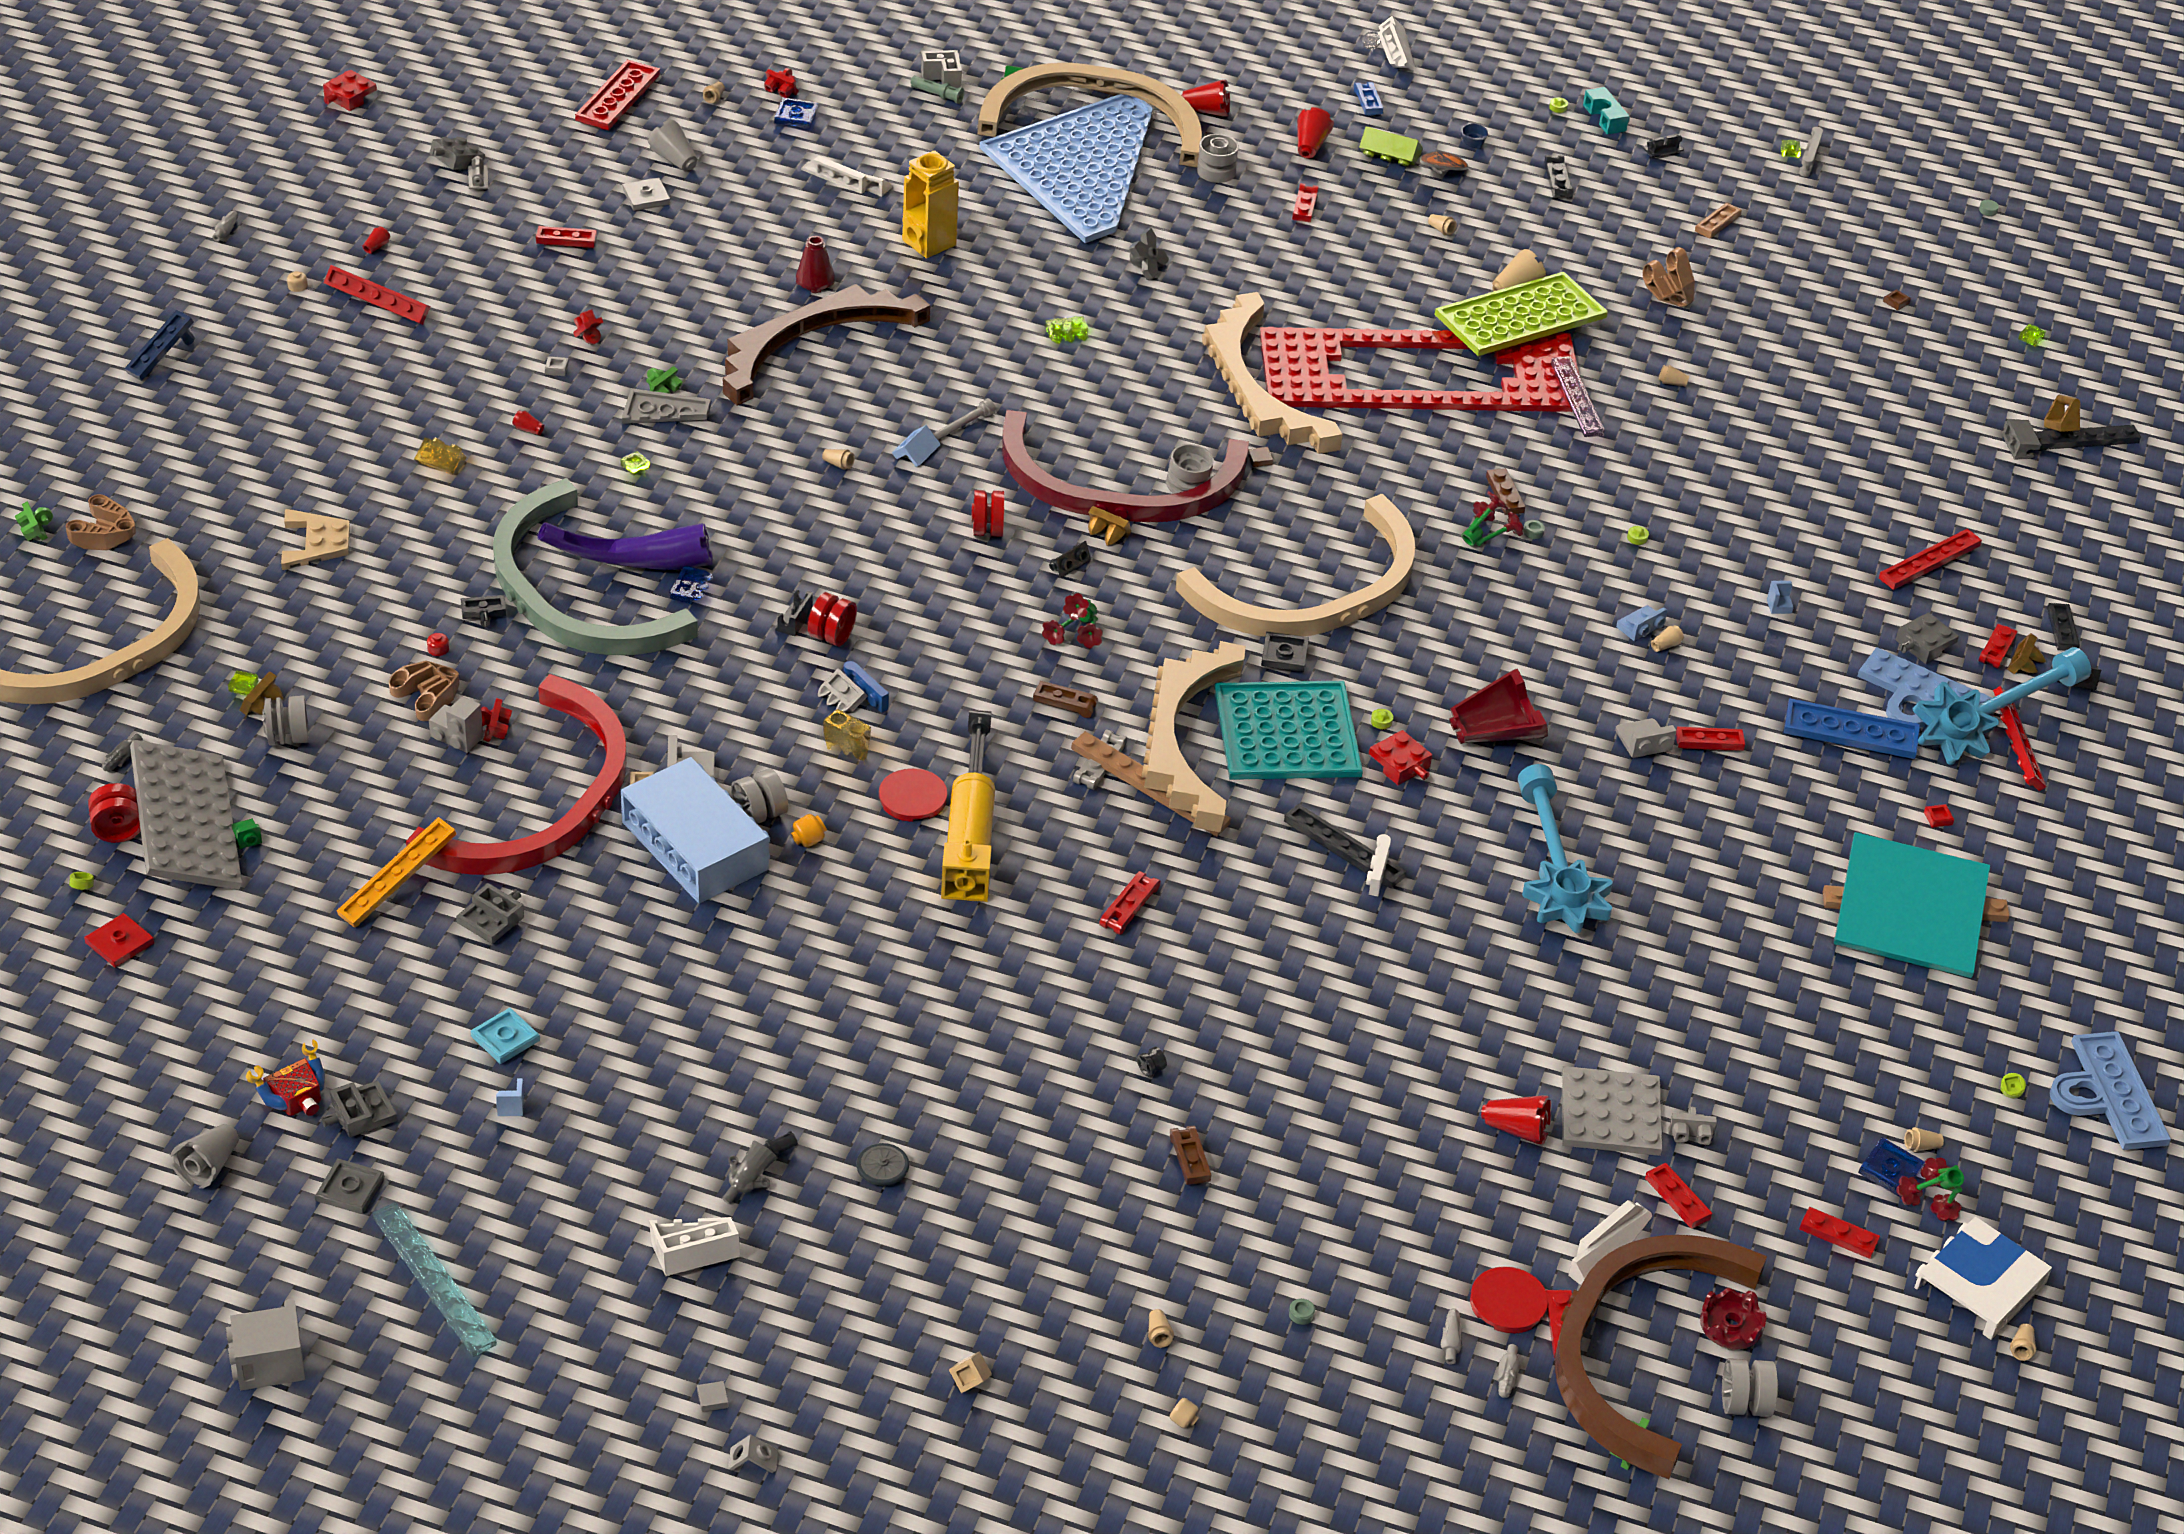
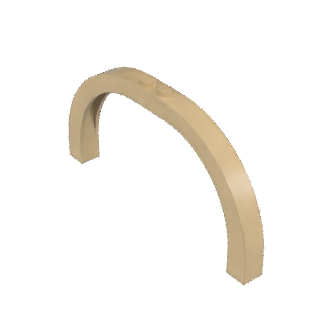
(1100, 79)
(1322, 618)
(127, 661)

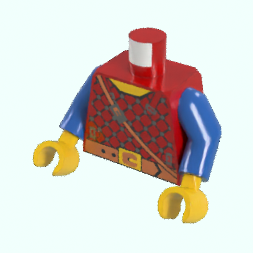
(293, 1087)

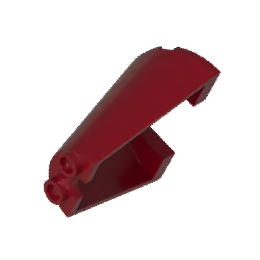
(1498, 713)

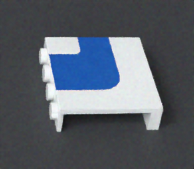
(1985, 1273)

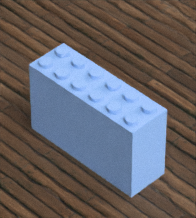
(695, 829)

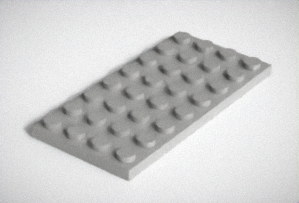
(185, 815)

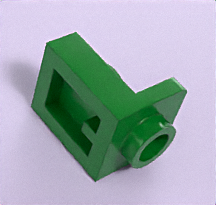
(247, 833)

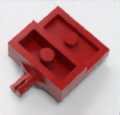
(348, 90)
(1402, 757)

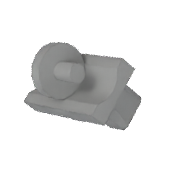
(1693, 1125)

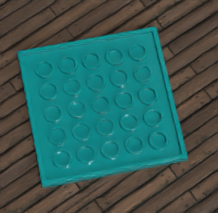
(1287, 730)
(1912, 905)

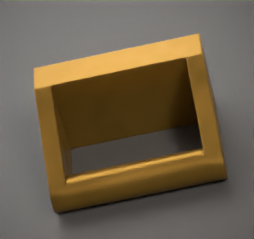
(2061, 420)

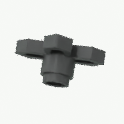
(1146, 255)

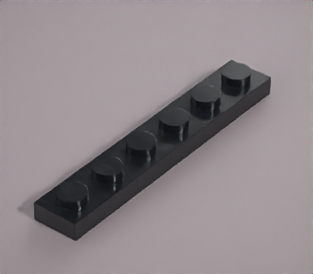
(2088, 437)
(1340, 843)

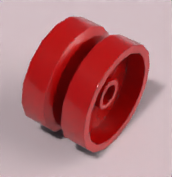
(988, 513)
(832, 619)
(114, 813)

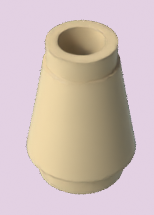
(713, 92)
(1444, 224)
(1673, 376)
(839, 457)
(1668, 638)
(1920, 1140)
(1160, 1331)
(2024, 1343)

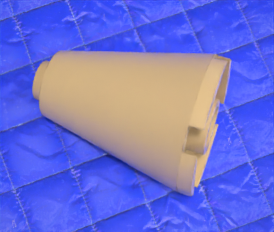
(1520, 270)

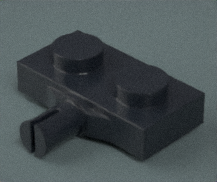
(483, 608)

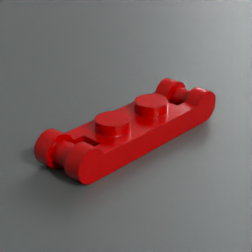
(1129, 902)

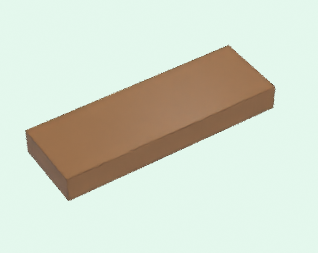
(1718, 220)

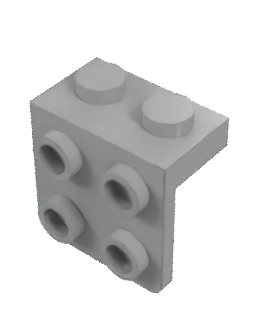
(1646, 737)

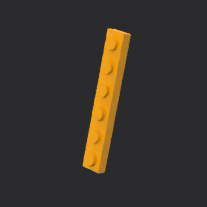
(396, 872)

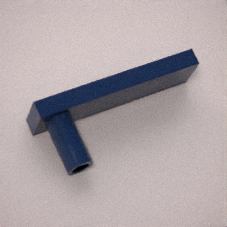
(163, 340)

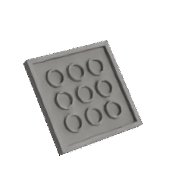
(1611, 1111)

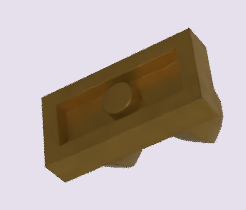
(1115, 525)
(2024, 654)
(265, 688)

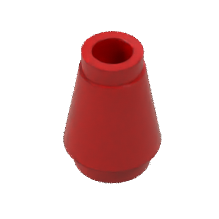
(376, 239)
(527, 423)

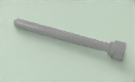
(984, 408)

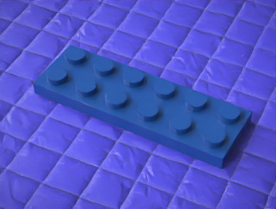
(1851, 728)

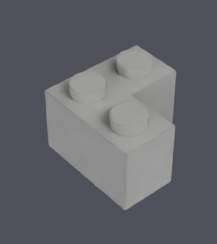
(943, 66)
(458, 724)

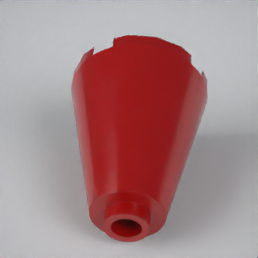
(1209, 98)
(1312, 130)
(1520, 1116)

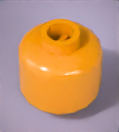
(808, 830)

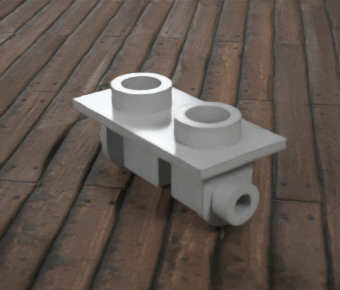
(478, 174)

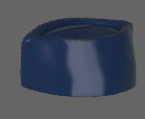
(1474, 135)

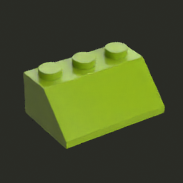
(1390, 146)

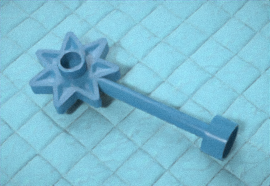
(1961, 721)
(1562, 889)

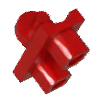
(781, 80)
(588, 325)
(491, 717)

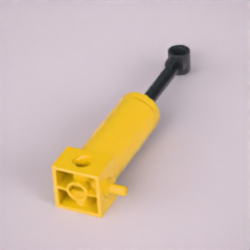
(970, 823)

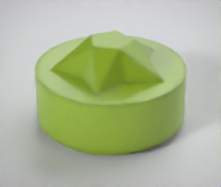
(1558, 105)
(1637, 535)
(1381, 718)
(81, 880)
(2012, 1085)

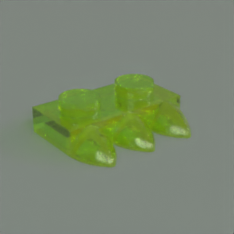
(1067, 329)

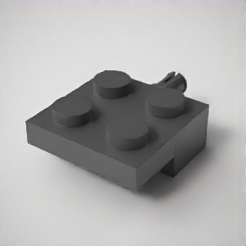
(455, 152)
(1925, 637)
(492, 913)
(360, 1108)

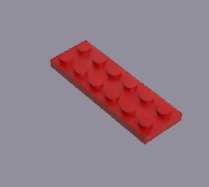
(617, 94)

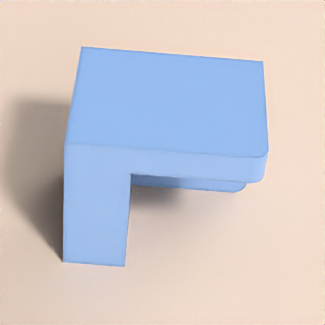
(511, 1102)

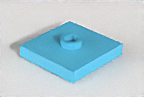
(505, 1035)

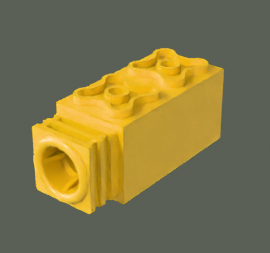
(930, 205)

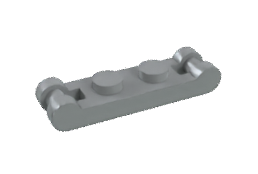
(1811, 152)
(1091, 771)

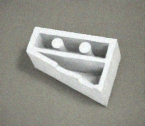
(694, 1245)

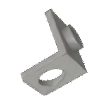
(756, 1452)

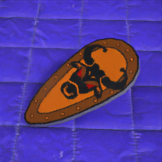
(1442, 162)

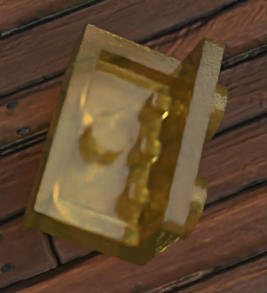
(439, 456)

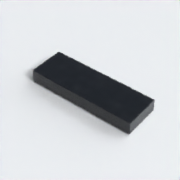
(2063, 626)

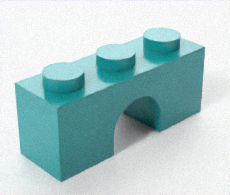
(1613, 116)

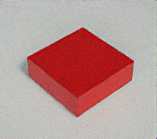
(1938, 815)

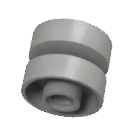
(1217, 158)
(761, 795)
(1752, 1387)

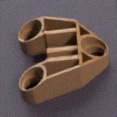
(1675, 284)
(112, 525)
(436, 684)

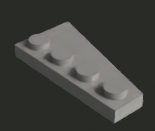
(653, 406)

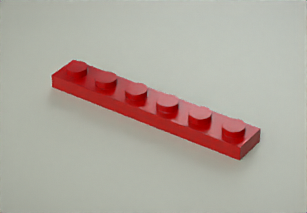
(377, 294)
(1930, 559)
(2021, 744)

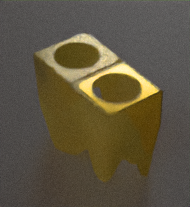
(855, 741)

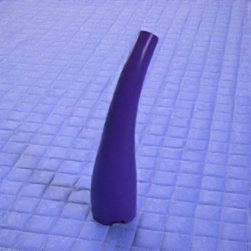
(657, 551)

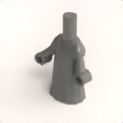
(753, 1165)

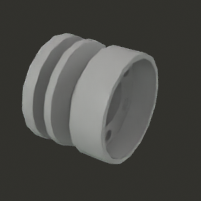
(1188, 467)
(286, 720)

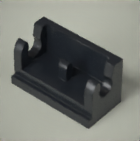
(796, 614)

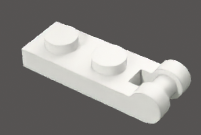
(1378, 864)

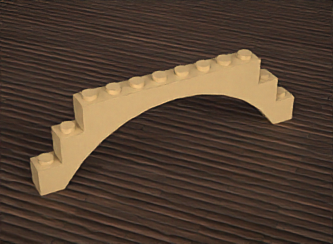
(1263, 411)
(1165, 765)

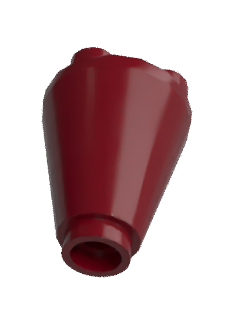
(815, 267)

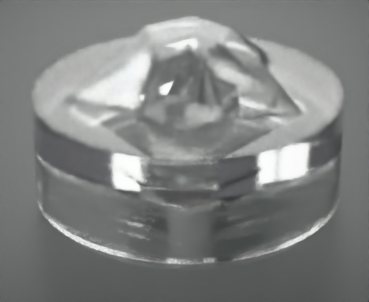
(1371, 40)

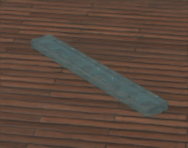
(434, 1279)

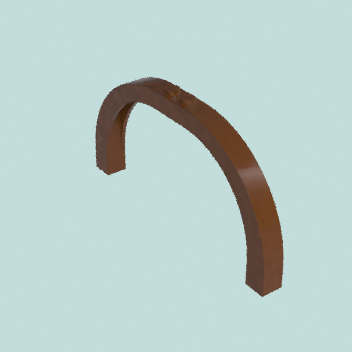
(1589, 1409)

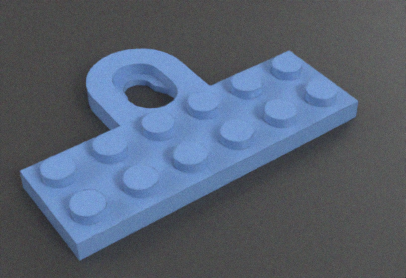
(1907, 683)
(2118, 1091)

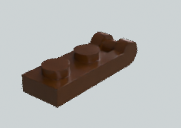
(1065, 698)
(1190, 1155)

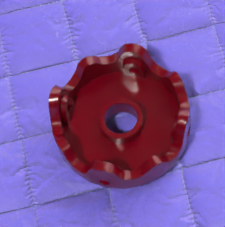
(1735, 1306)

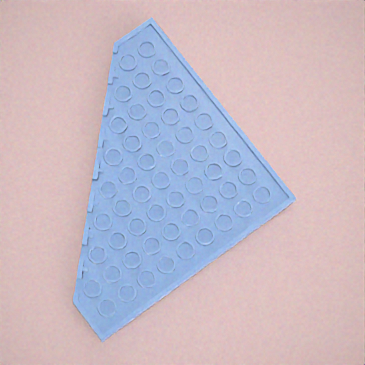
(1078, 161)

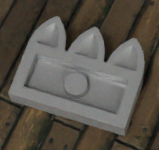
(842, 691)

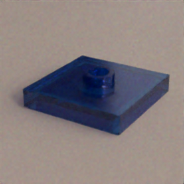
(796, 113)
(1888, 1164)

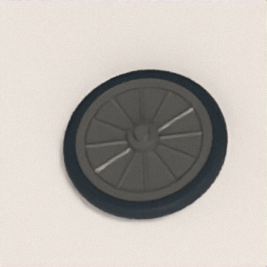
(882, 1164)

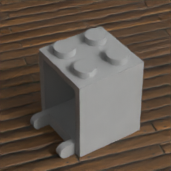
(266, 1347)

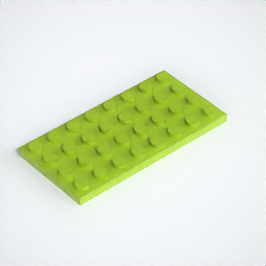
(1520, 313)

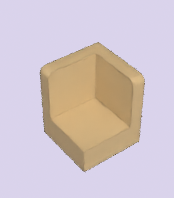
(970, 1372)

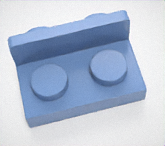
(1642, 622)

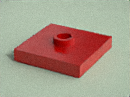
(119, 940)

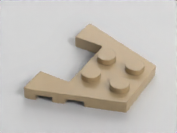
(325, 538)

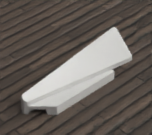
(1396, 44)
(846, 177)
(1609, 1235)

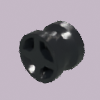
(1151, 1061)

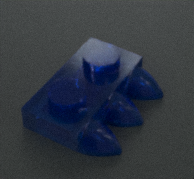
(690, 584)

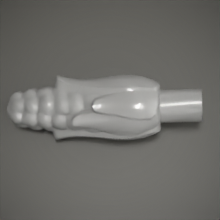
(225, 226)
(1451, 1337)
(1508, 1370)

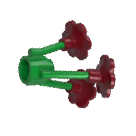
(1486, 512)
(1080, 609)
(1935, 1174)

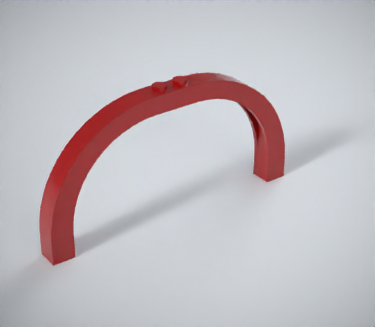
(551, 842)

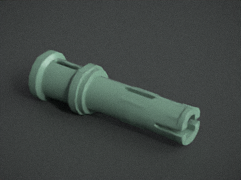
(945, 90)

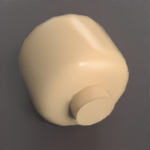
(297, 281)
(1184, 1413)

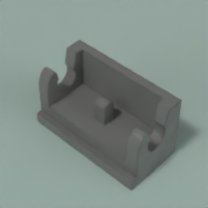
(2020, 438)

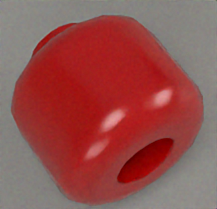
(438, 644)

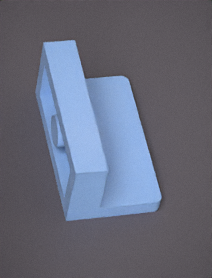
(918, 446)

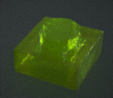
(1790, 148)
(2032, 335)
(635, 463)
(243, 682)

